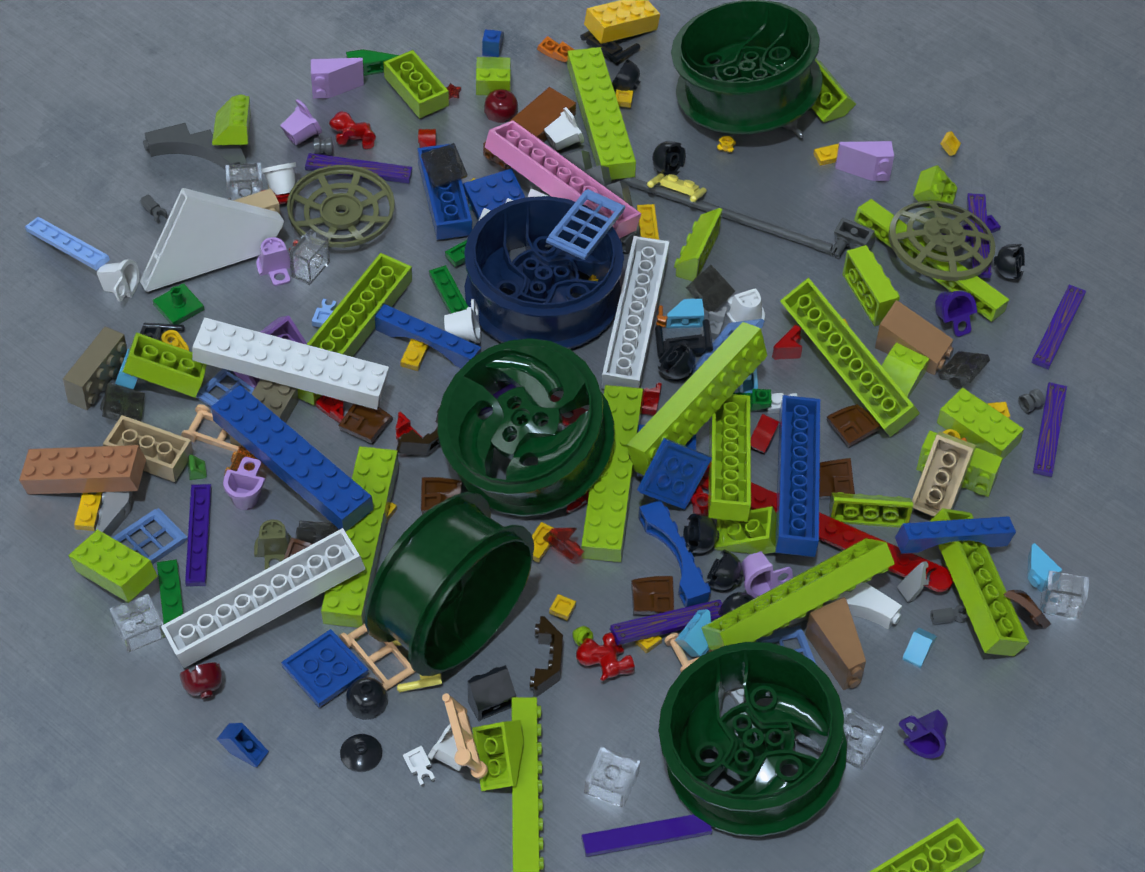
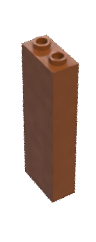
(537, 117)

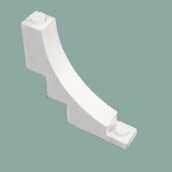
(867, 604)

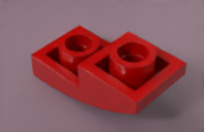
(763, 433)

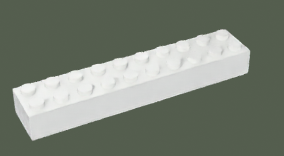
(635, 313)
(290, 363)
(263, 598)

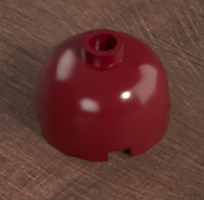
(500, 105)
(202, 680)

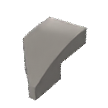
(716, 322)
(913, 582)

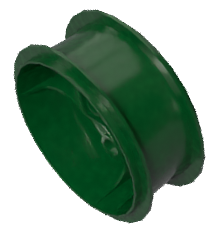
(763, 72)
(567, 458)
(449, 583)
(801, 701)

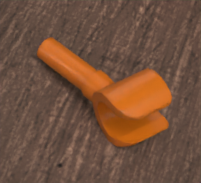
(661, 320)

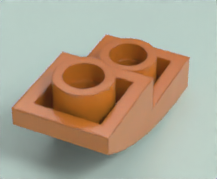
(554, 50)

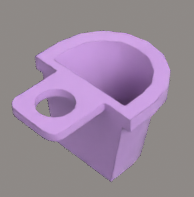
(300, 125)
(274, 260)
(244, 485)
(760, 574)

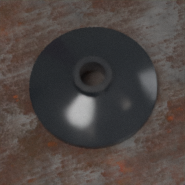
(361, 760)

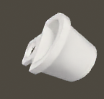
(564, 131)
(280, 177)
(119, 278)
(745, 306)
(465, 323)
(445, 749)

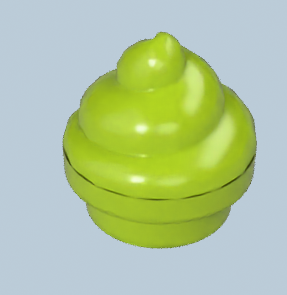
(581, 633)

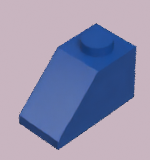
(492, 43)
(242, 744)

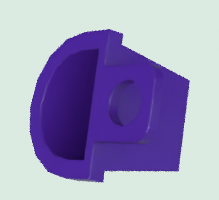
(956, 307)
(928, 734)

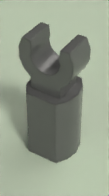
(153, 207)
(948, 615)

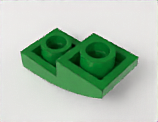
(759, 399)

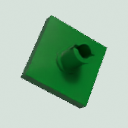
(178, 304)

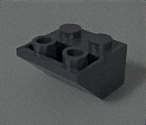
(490, 693)

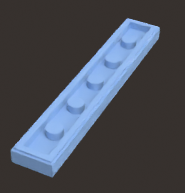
(67, 243)

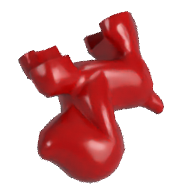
(352, 131)
(606, 655)

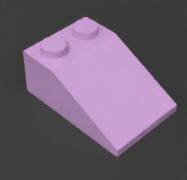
(335, 76)
(866, 159)

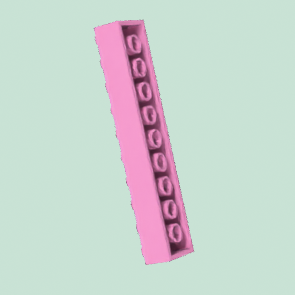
(553, 171)

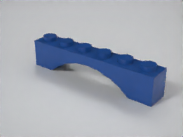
(399, 324)
(657, 523)
(924, 535)

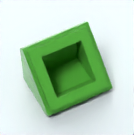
(196, 468)

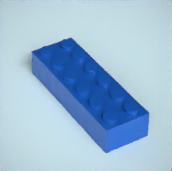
(446, 204)

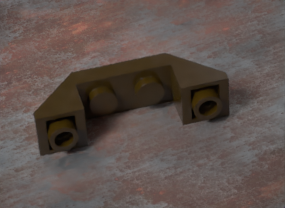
(413, 444)
(551, 636)

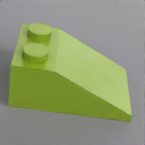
(492, 74)
(905, 367)
(749, 536)
(500, 749)

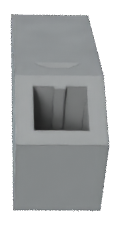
(114, 511)

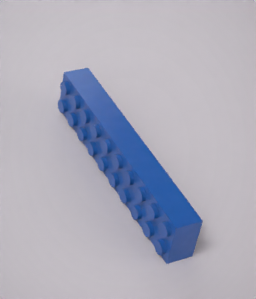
(292, 458)
(798, 476)

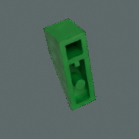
(372, 60)

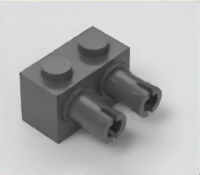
(851, 235)

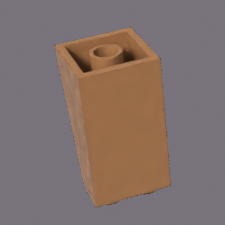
(914, 332)
(837, 642)

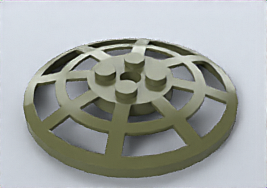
(341, 201)
(947, 243)

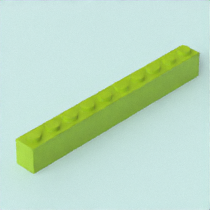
(988, 300)
(525, 799)

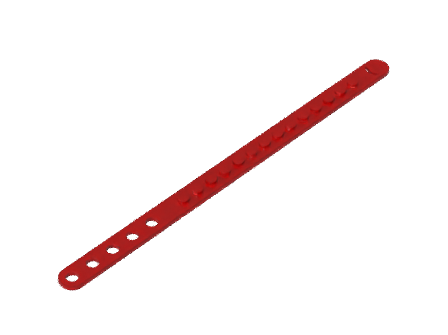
(831, 530)

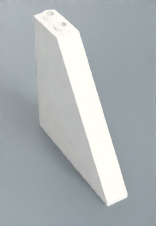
(205, 236)

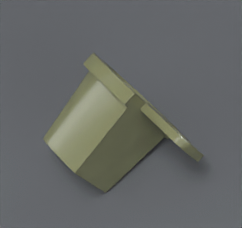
(272, 541)

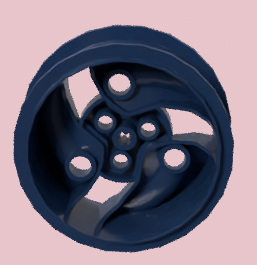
(540, 278)

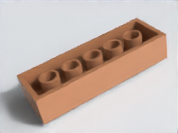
(83, 469)

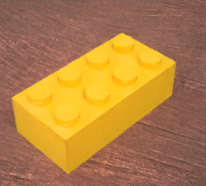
(621, 19)

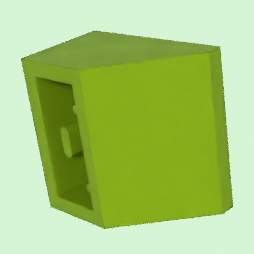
(935, 186)

